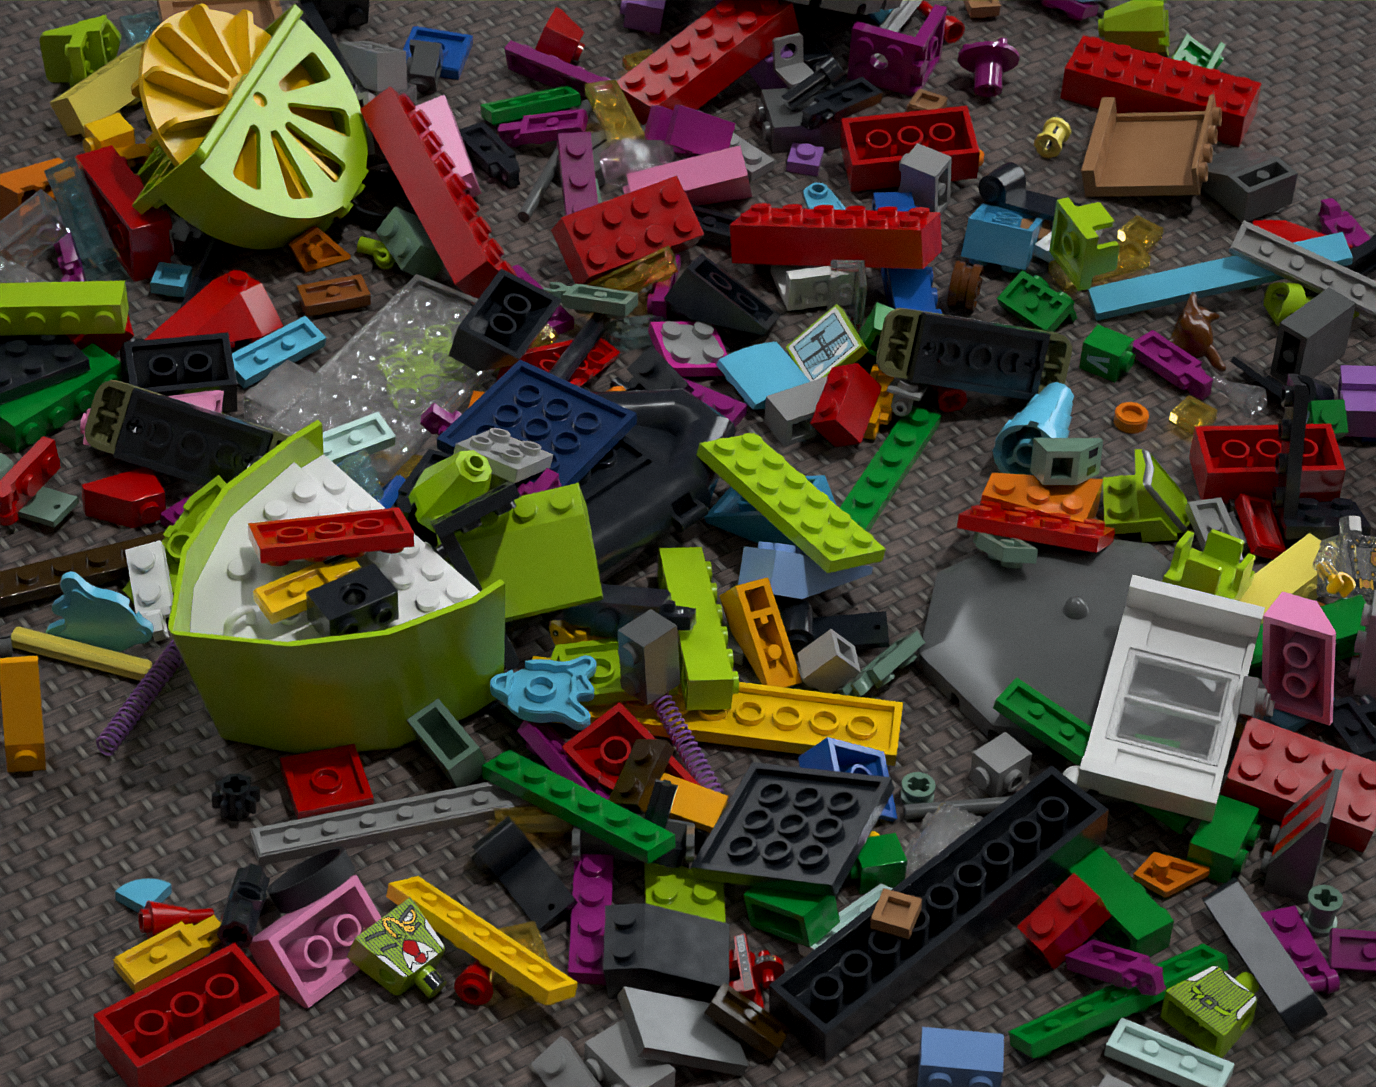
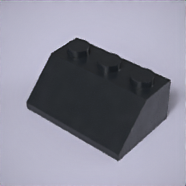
(502, 323)
(184, 366)

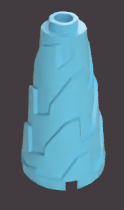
(1043, 417)

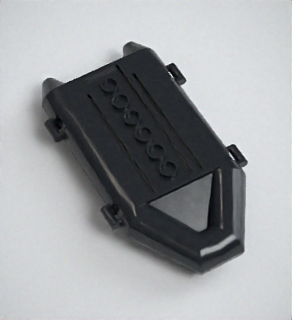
(643, 483)

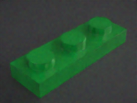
(535, 103)

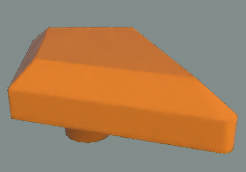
(316, 250)
(1168, 874)

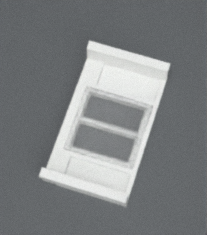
(1171, 698)

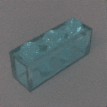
(82, 213)

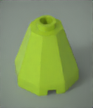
(1139, 25)
(450, 485)

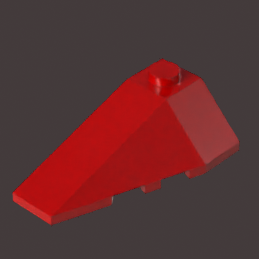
(225, 305)
(546, 356)
(606, 744)

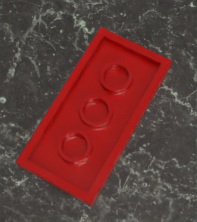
(1027, 526)
(330, 535)

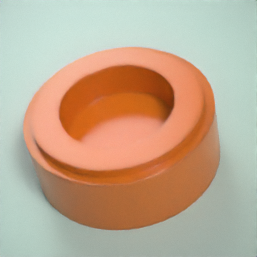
(1131, 417)

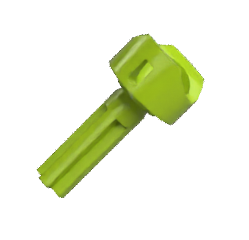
(1282, 307)

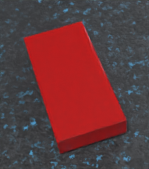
(1259, 526)

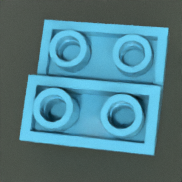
(761, 372)

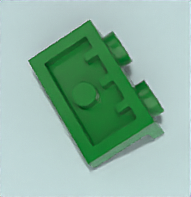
(1037, 303)

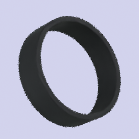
(375, 181)
(311, 880)

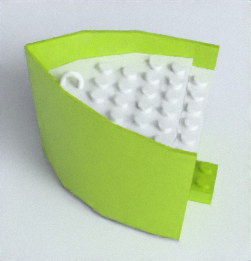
(283, 680)

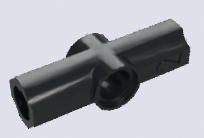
(243, 906)

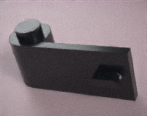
(1007, 189)
(1252, 374)
(860, 629)
(523, 873)

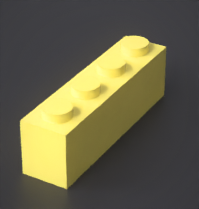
(99, 93)
(1288, 573)

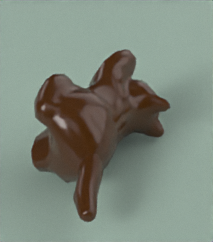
(1195, 334)

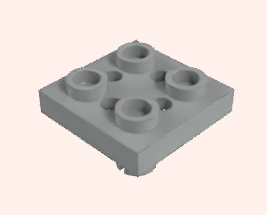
(507, 456)

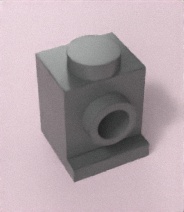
(425, 64)

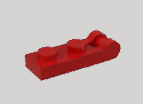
(27, 479)

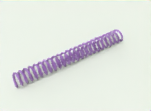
(140, 686)
(683, 746)

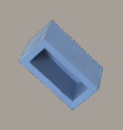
(960, 1058)

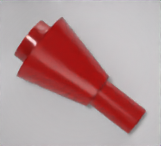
(161, 916)
(475, 984)

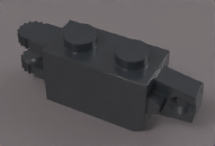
(624, 605)

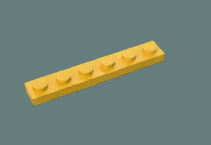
(485, 942)

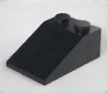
(716, 298)
(664, 951)

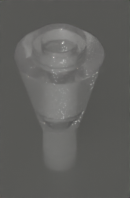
(1247, 398)

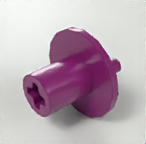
(988, 63)

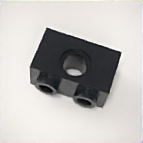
(353, 603)

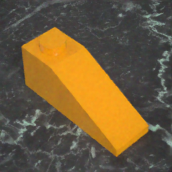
(760, 632)
(22, 714)

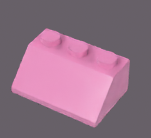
(1299, 658)
(310, 946)

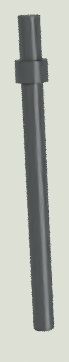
(544, 179)

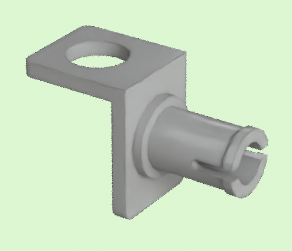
(791, 69)

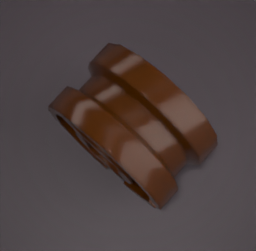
(965, 285)

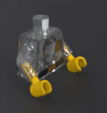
(1347, 562)

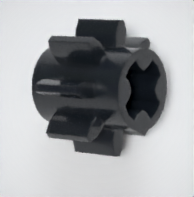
(235, 797)

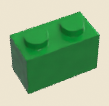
(1224, 840)
(792, 914)

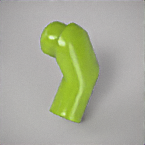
(377, 250)

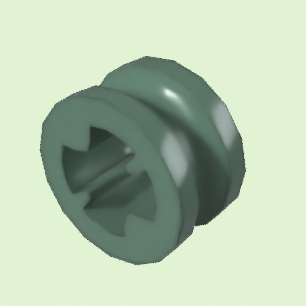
(918, 782)

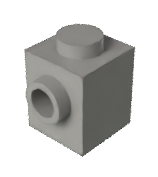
(828, 662)
(1000, 766)

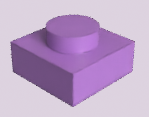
(805, 159)

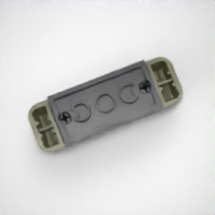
(971, 354)
(174, 434)

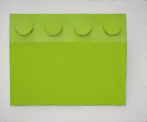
(538, 551)

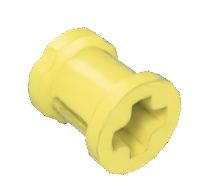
(1057, 139)

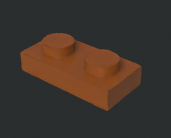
(333, 295)

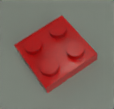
(326, 781)

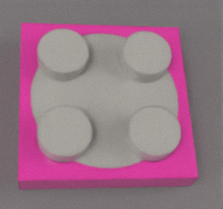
(688, 346)

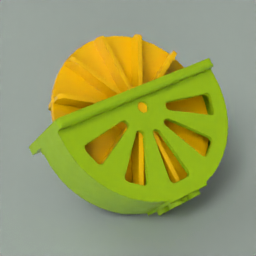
(248, 127)

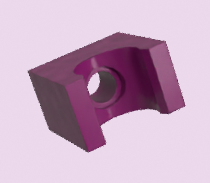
(688, 130)

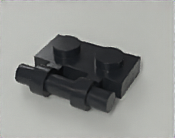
(652, 373)
(1354, 726)

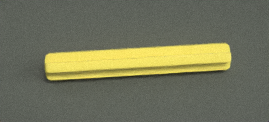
(80, 653)

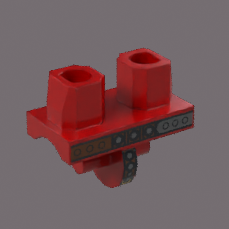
(753, 970)

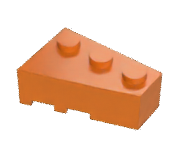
(23, 183)
(1023, 490)

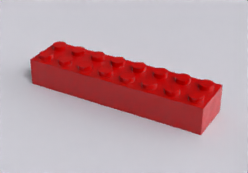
(435, 191)

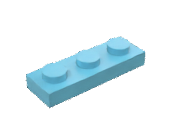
(268, 353)

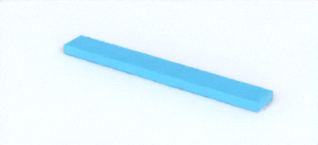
(1202, 278)

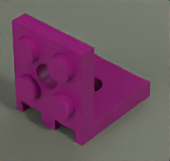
(908, 57)

